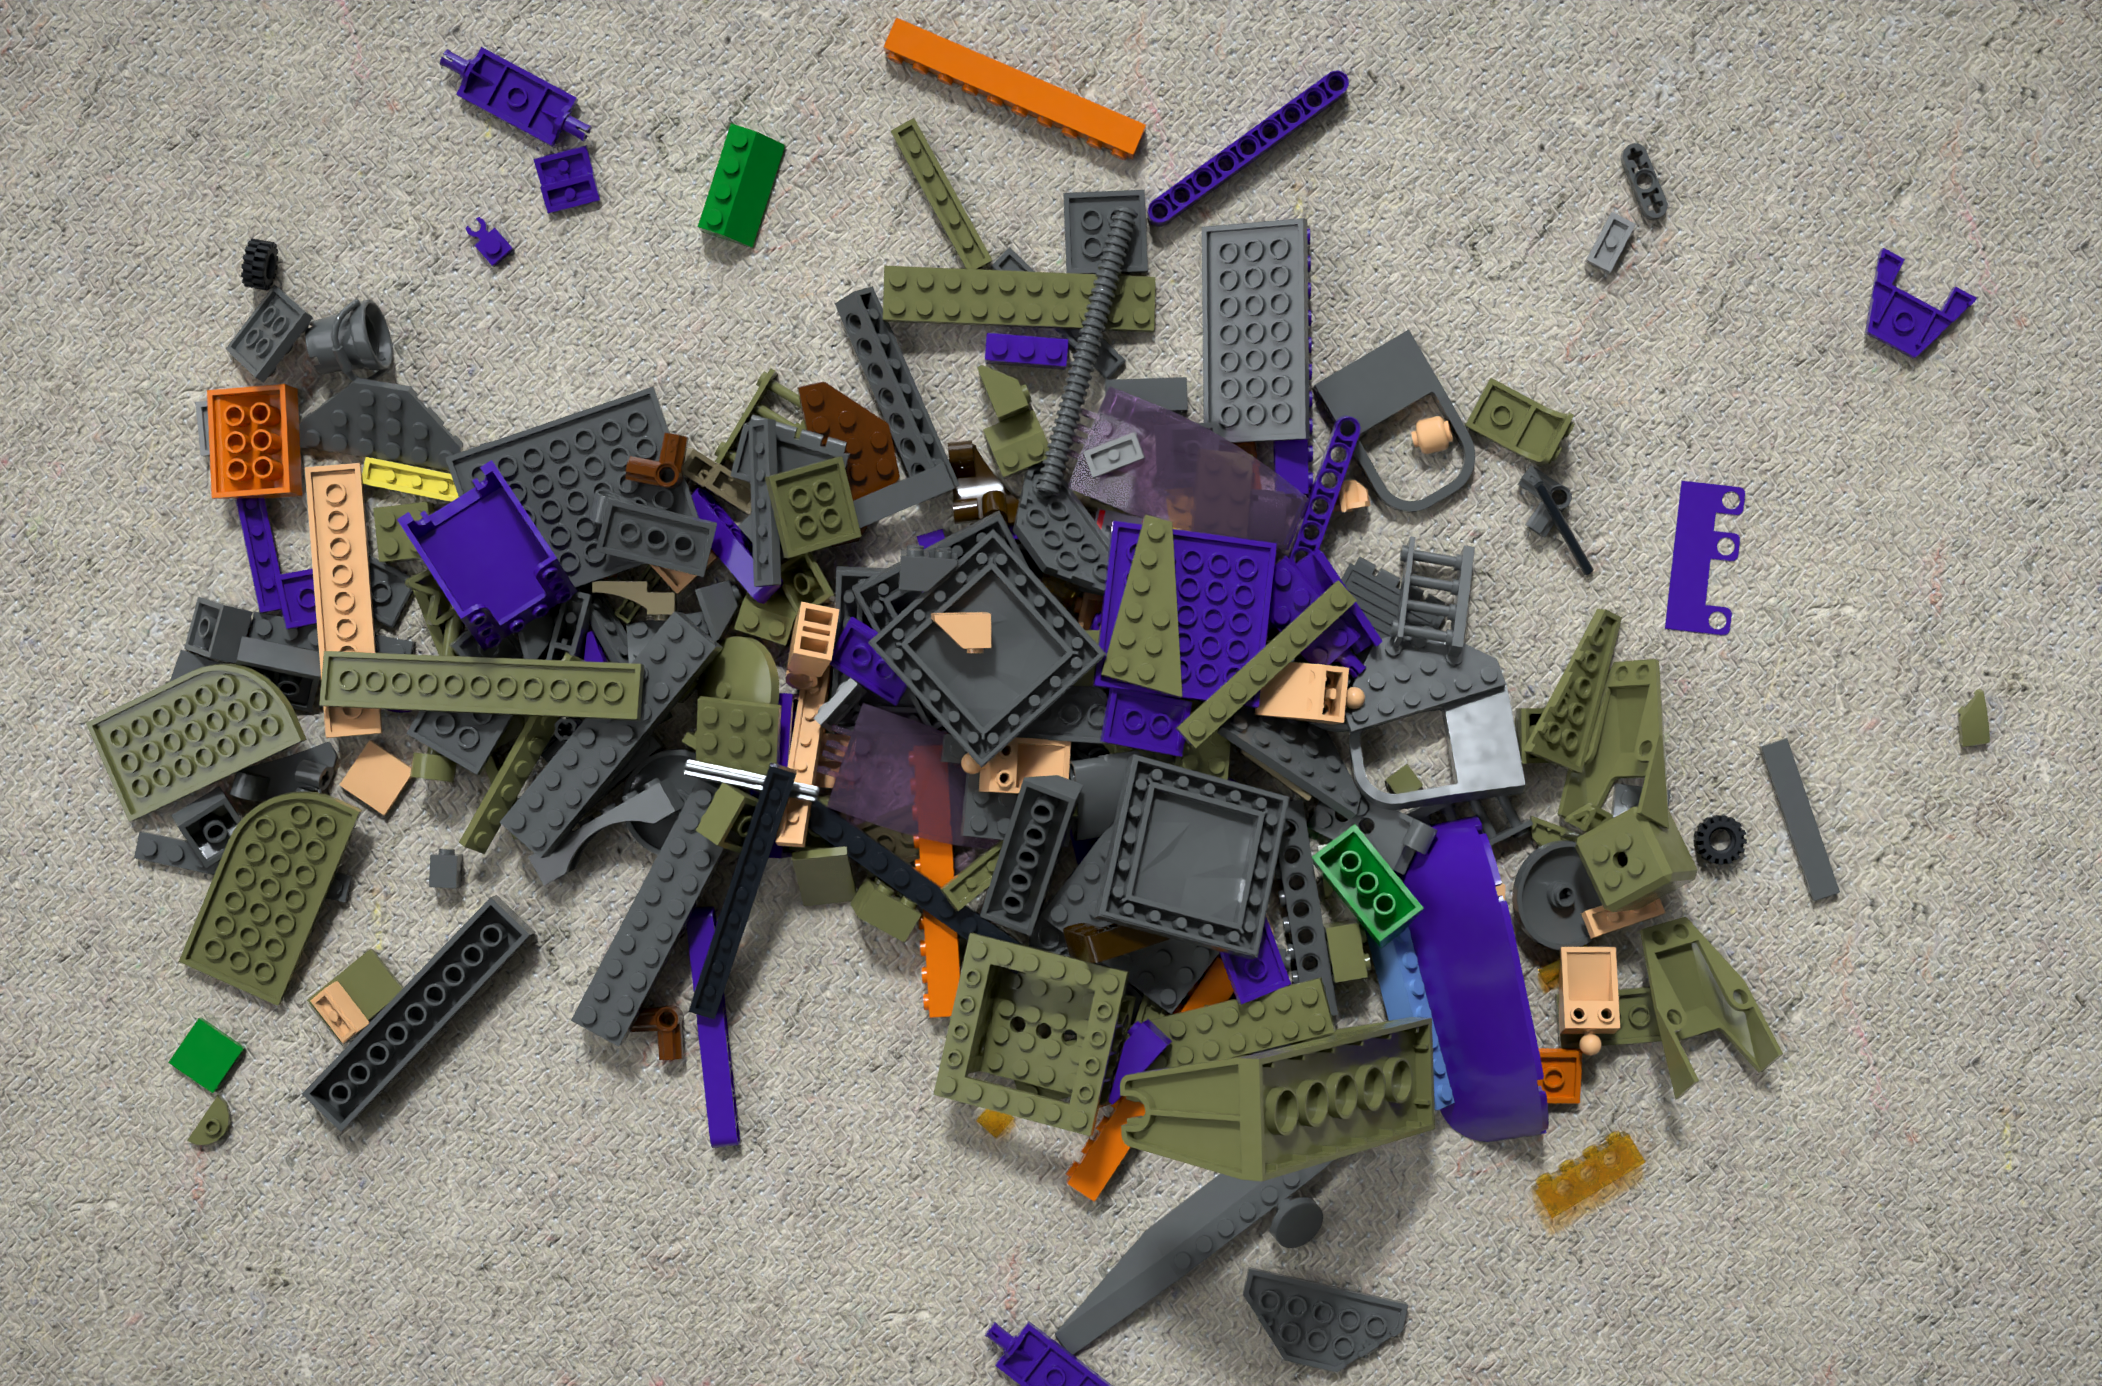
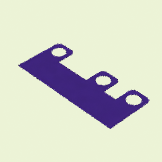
(1693, 550)

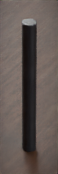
(1563, 528)

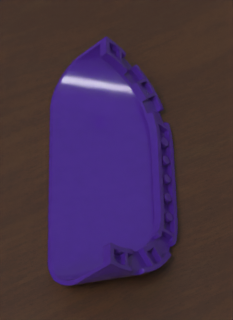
(1476, 987)

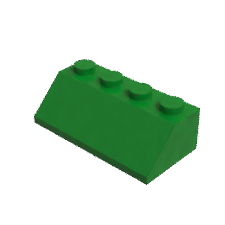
(741, 186)
(1367, 885)

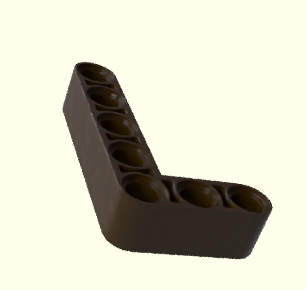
(1103, 943)

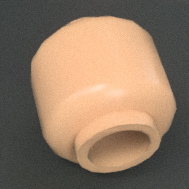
(1432, 435)

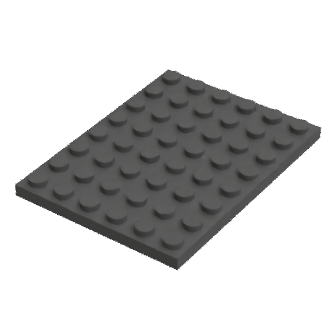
(566, 461)

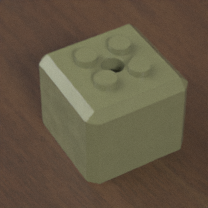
(1655, 860)

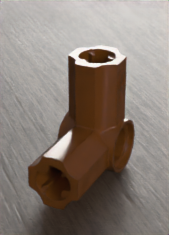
(671, 457)
(669, 1036)

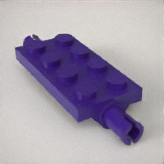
(516, 96)
(1294, 594)
(1040, 1361)

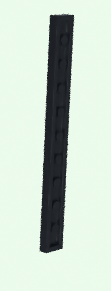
(900, 874)
(742, 890)

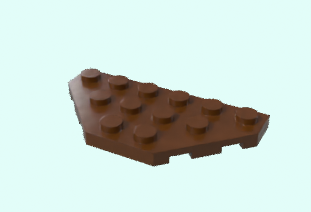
(868, 438)

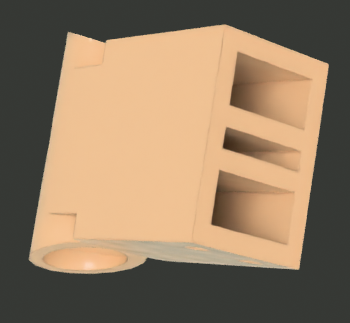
(811, 645)

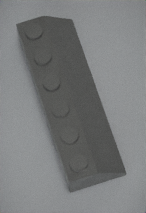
(1031, 851)

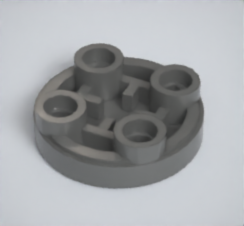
(1296, 1222)

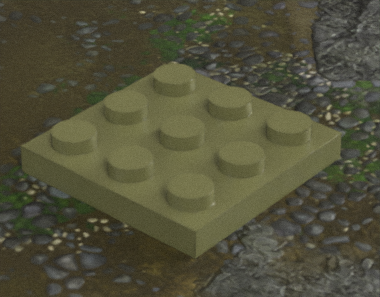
(813, 507)
(738, 734)

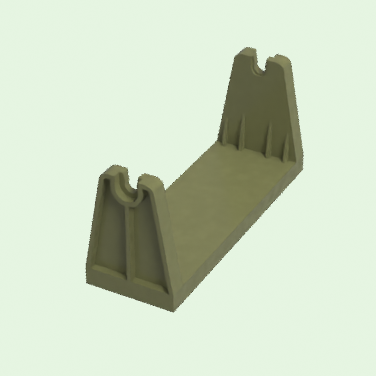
(1291, 1103)

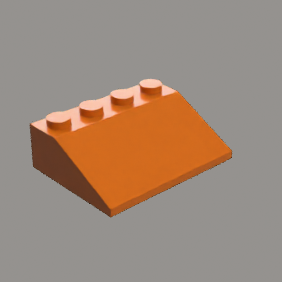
(254, 442)

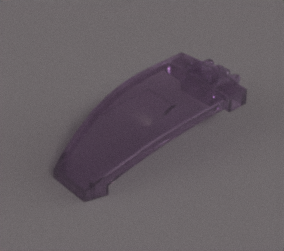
(1187, 475)
(898, 779)

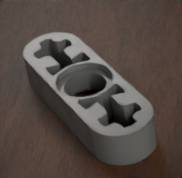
(1630, 165)

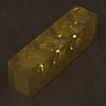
(1603, 1174)

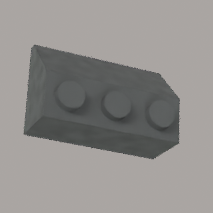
(288, 667)

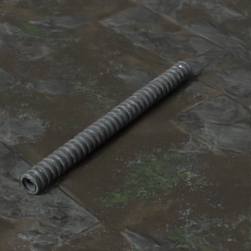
(1086, 350)

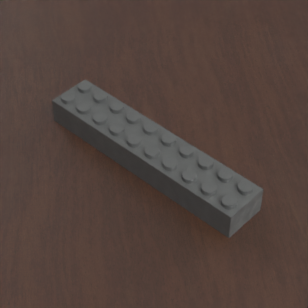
(605, 746)
(652, 924)
(418, 1013)

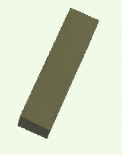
(629, 608)

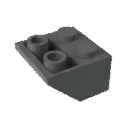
(924, 568)

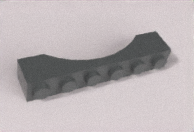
(649, 806)

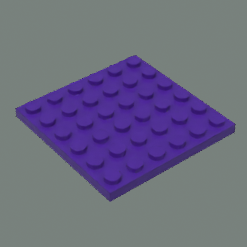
(1220, 605)

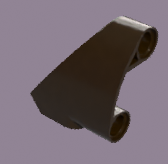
(979, 488)

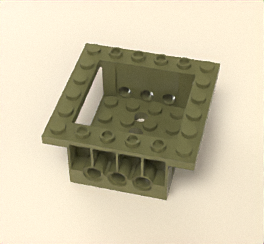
(1048, 991)

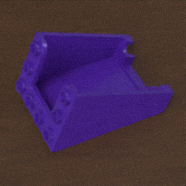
(490, 559)

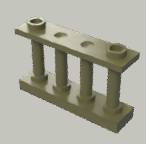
(765, 383)

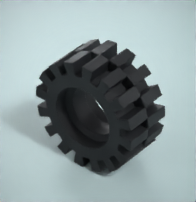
(259, 264)
(1736, 839)

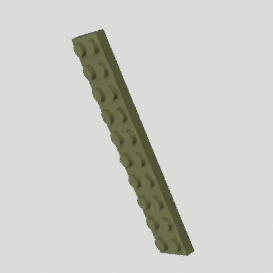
(1011, 298)

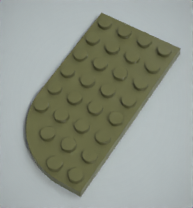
(192, 735)
(270, 892)

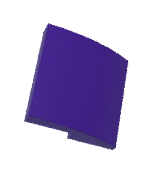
(567, 179)

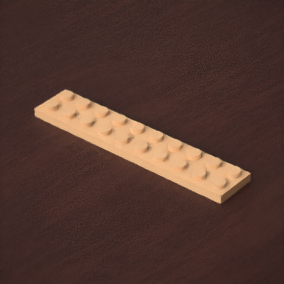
(341, 580)

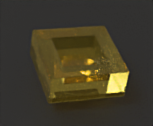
(994, 1121)

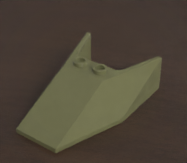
(1625, 743)
(1699, 994)

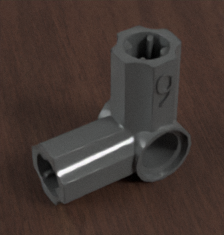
(1540, 520)
(563, 730)

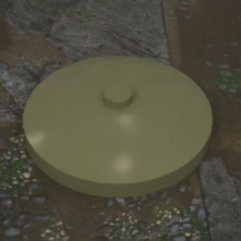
(741, 673)

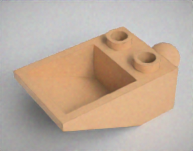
(1301, 694)
(1020, 759)
(1591, 986)

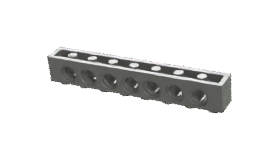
(892, 383)
(1309, 894)

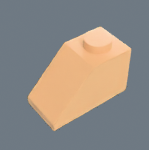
(966, 629)

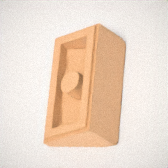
(340, 1011)

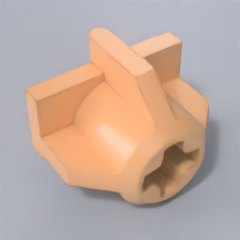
(1351, 497)

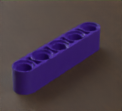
(731, 545)

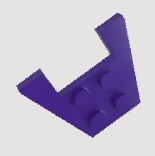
(1903, 319)

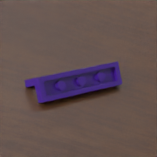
(1322, 576)

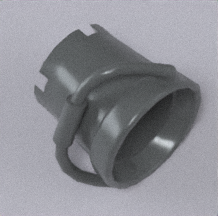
(351, 341)

